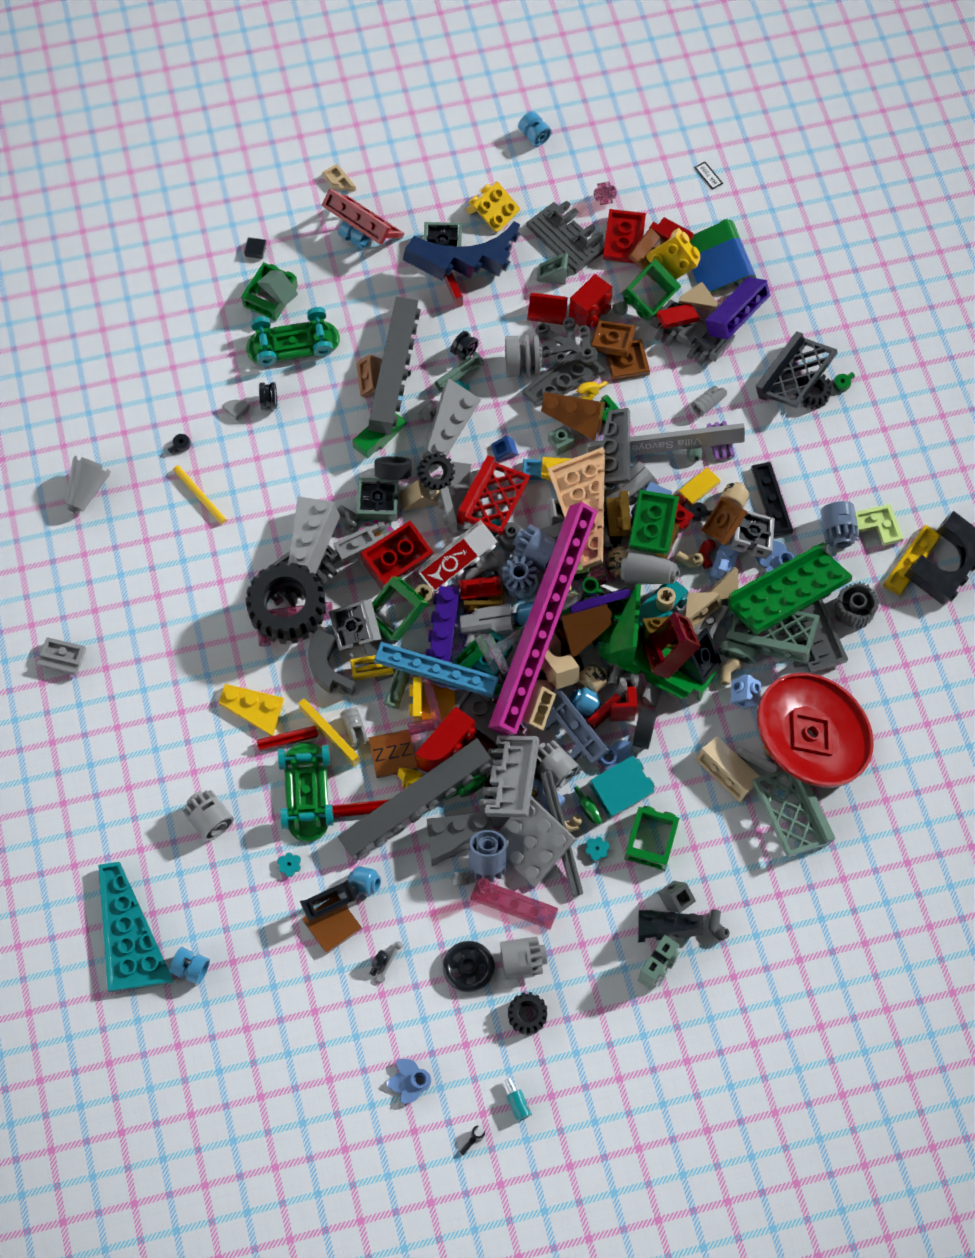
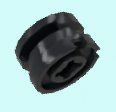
(464, 345)
(265, 395)

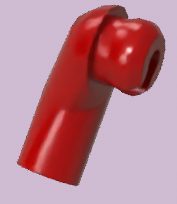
(705, 549)

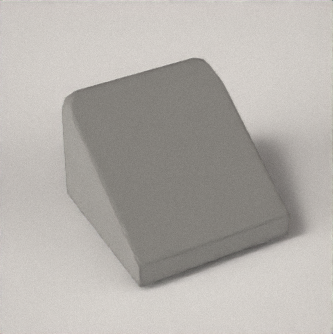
(651, 695)

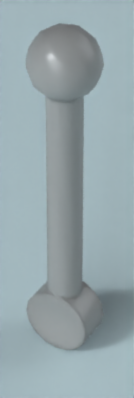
(381, 977)

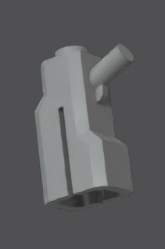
(639, 478)
(488, 619)

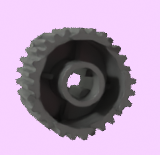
(852, 614)

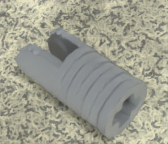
(708, 400)
(485, 563)
(631, 681)
(352, 724)

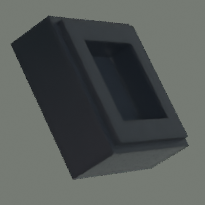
(255, 248)

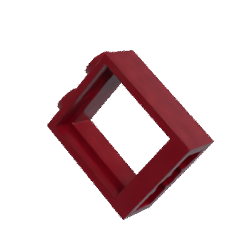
(688, 644)

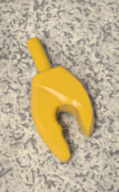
(590, 389)

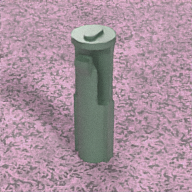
(470, 364)
(397, 689)

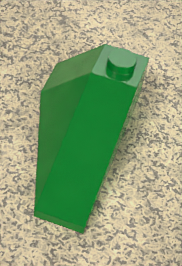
(624, 637)

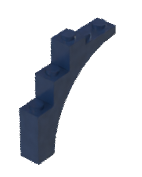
(467, 260)

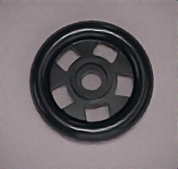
(450, 964)

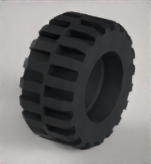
(278, 579)

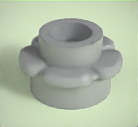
(459, 879)

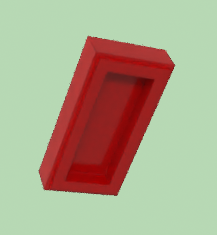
(454, 290)
(677, 316)
(603, 712)

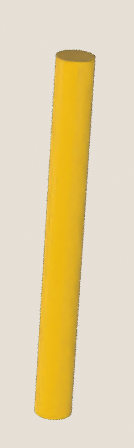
(199, 494)

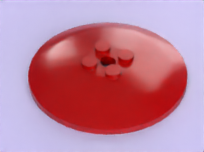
(831, 713)

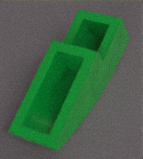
(369, 441)

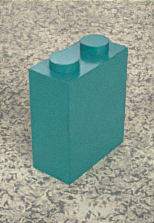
(621, 786)

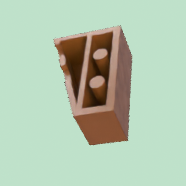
(575, 412)

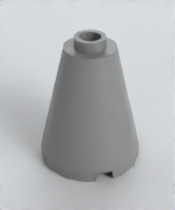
(84, 483)
(647, 568)

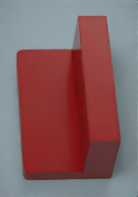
(666, 227)
(547, 308)
(627, 710)

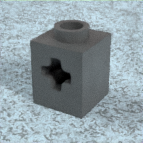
(676, 896)

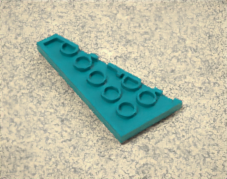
(129, 945)

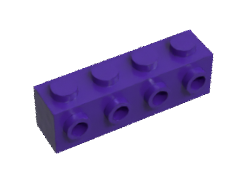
(738, 308)
(444, 623)

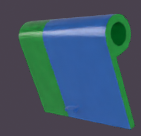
(722, 257)

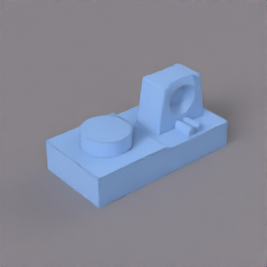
(724, 562)

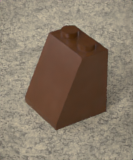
(581, 627)

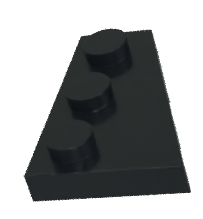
(658, 924)

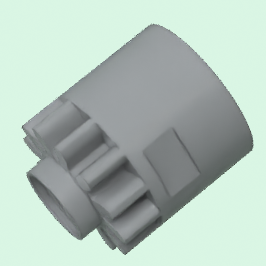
(555, 759)
(207, 815)
(522, 957)

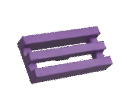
(729, 446)

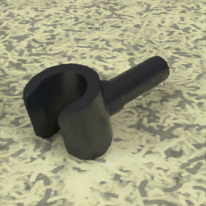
(472, 1140)

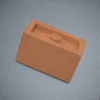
(368, 374)

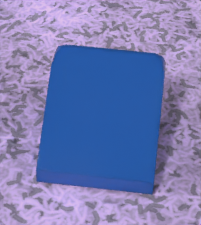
(504, 448)

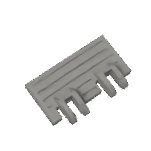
(512, 775)

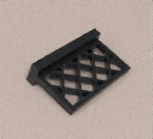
(783, 365)

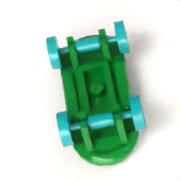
(292, 340)
(306, 791)

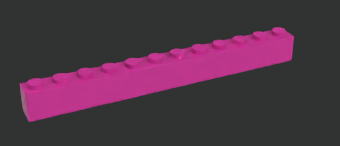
(542, 619)

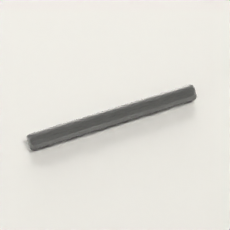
(555, 810)

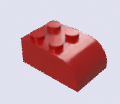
(396, 554)
(449, 737)

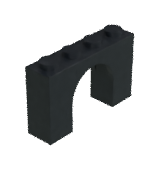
(942, 583)

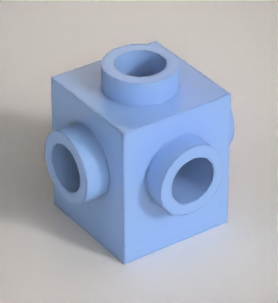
(745, 691)

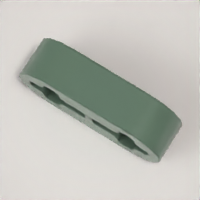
(734, 650)

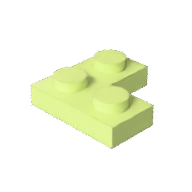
(883, 520)

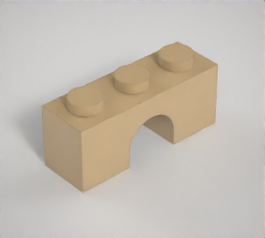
(559, 670)

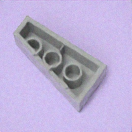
(451, 417)
(312, 531)

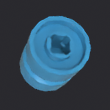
(534, 128)
(350, 233)
(196, 969)

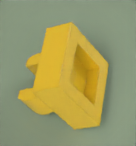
(408, 776)

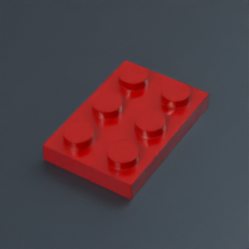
(623, 234)

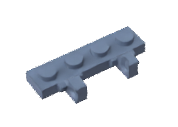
(584, 738)

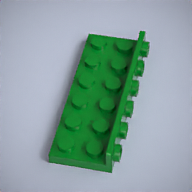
(788, 589)

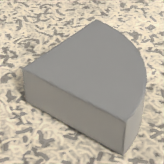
(236, 407)

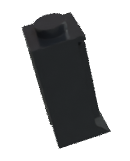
(335, 908)

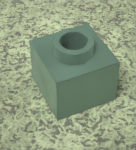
(561, 444)

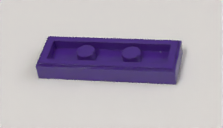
(595, 601)

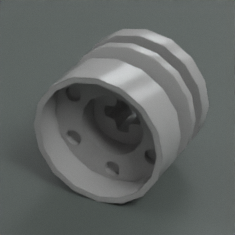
(522, 355)

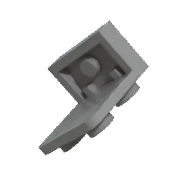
(450, 506)

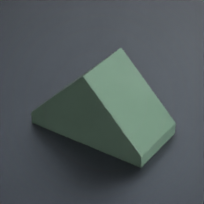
(554, 270)
(278, 287)

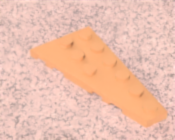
(583, 481)

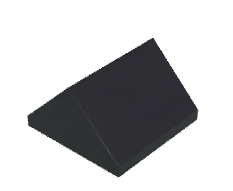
(703, 661)

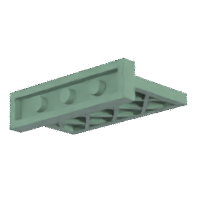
(775, 647)
(809, 807)

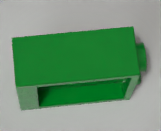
(662, 278)
(258, 304)
(407, 592)
(648, 858)

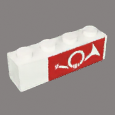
(457, 556)

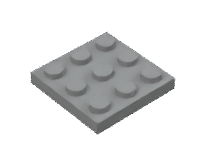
(535, 843)

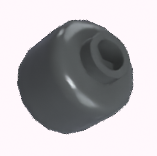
(508, 536)

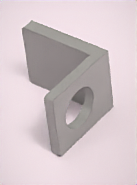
(461, 476)

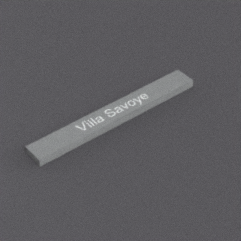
(682, 439)

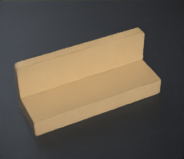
(727, 768)

